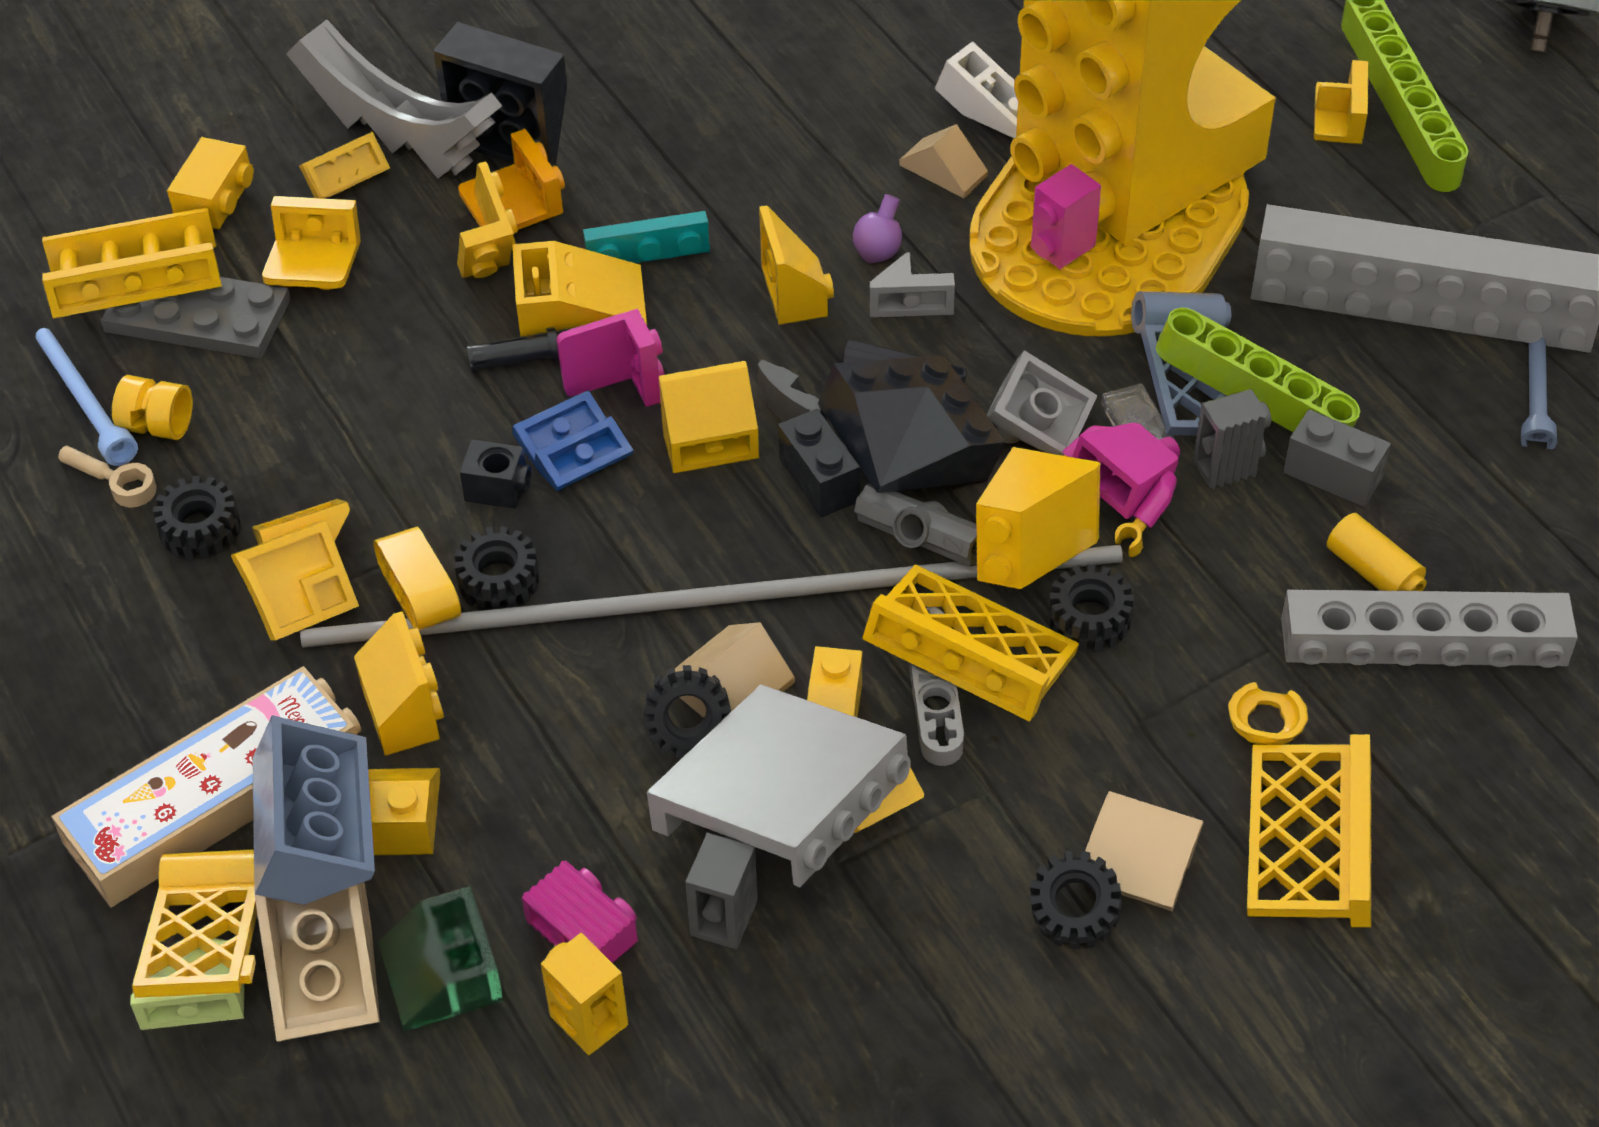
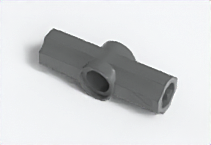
(901, 515)

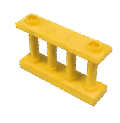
(130, 262)

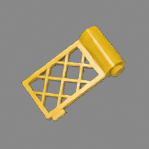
(207, 884)

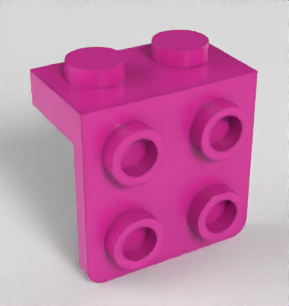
(611, 353)

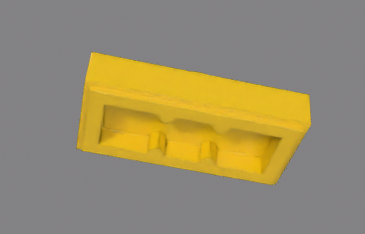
(344, 166)

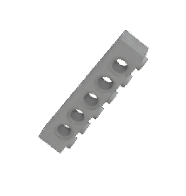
(1428, 628)

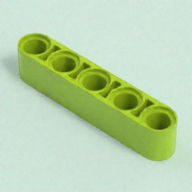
(1237, 364)

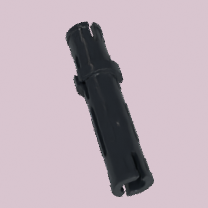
(515, 350)

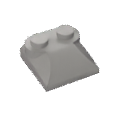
(1040, 406)

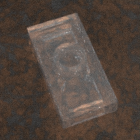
(1136, 406)

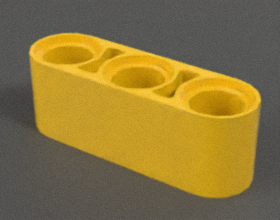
(417, 578)

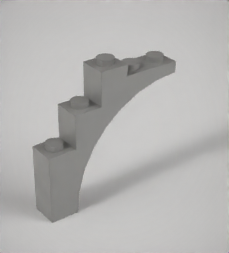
(359, 91)

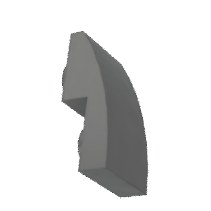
(781, 392)

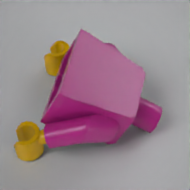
(1134, 474)

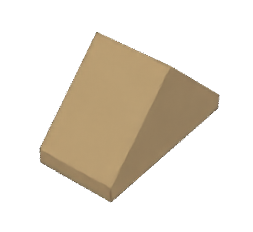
(947, 161)

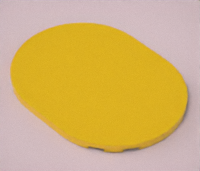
(1098, 287)

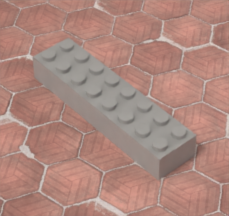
(1428, 278)

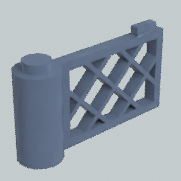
(1148, 319)

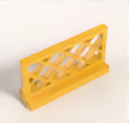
(967, 658)
(1353, 840)

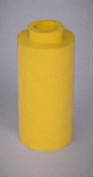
(1375, 556)

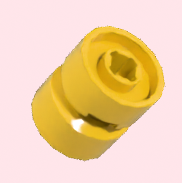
(152, 407)

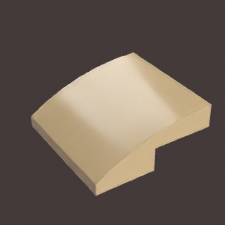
(1144, 848)

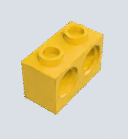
(584, 993)

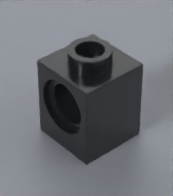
(494, 474)

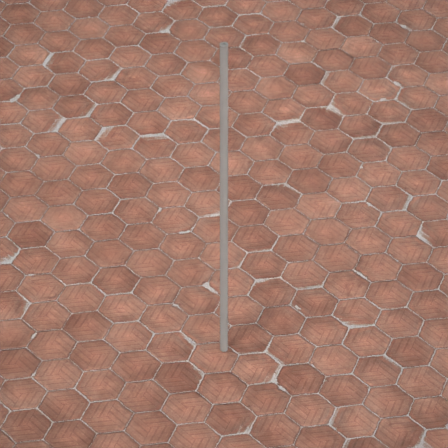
(679, 599)

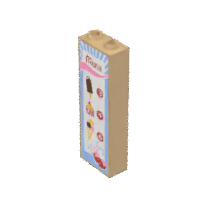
(187, 791)

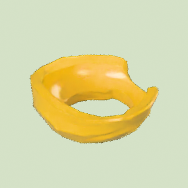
(1291, 709)

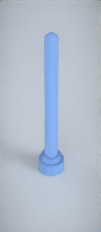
(114, 442)

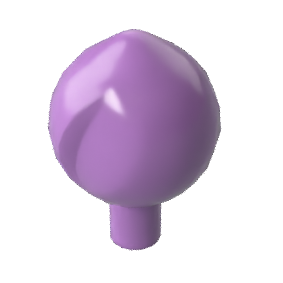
(878, 234)

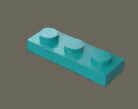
(651, 238)

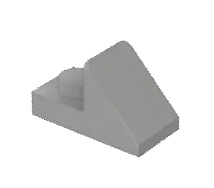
(902, 294)

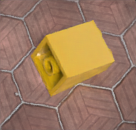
(1036, 516)

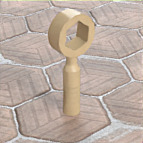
(117, 478)

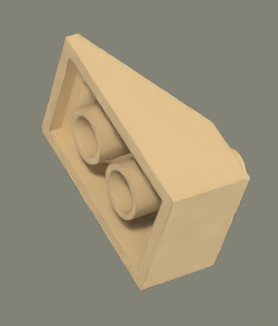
(319, 963)

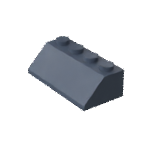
(310, 812)

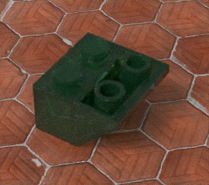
(440, 960)

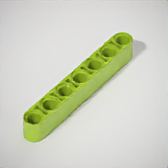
(1406, 93)

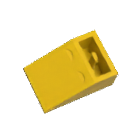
(571, 286)

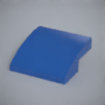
(571, 440)

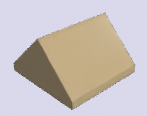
(742, 660)

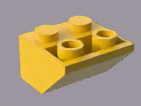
(708, 417)
(399, 686)

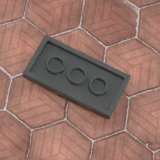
(223, 319)

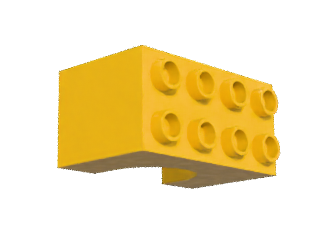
(1135, 105)

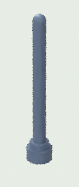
(1538, 425)

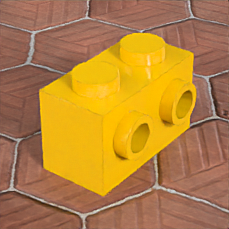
(212, 179)

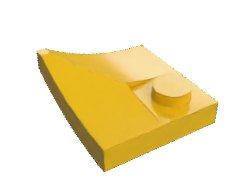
(296, 580)

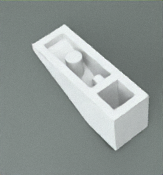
(980, 89)

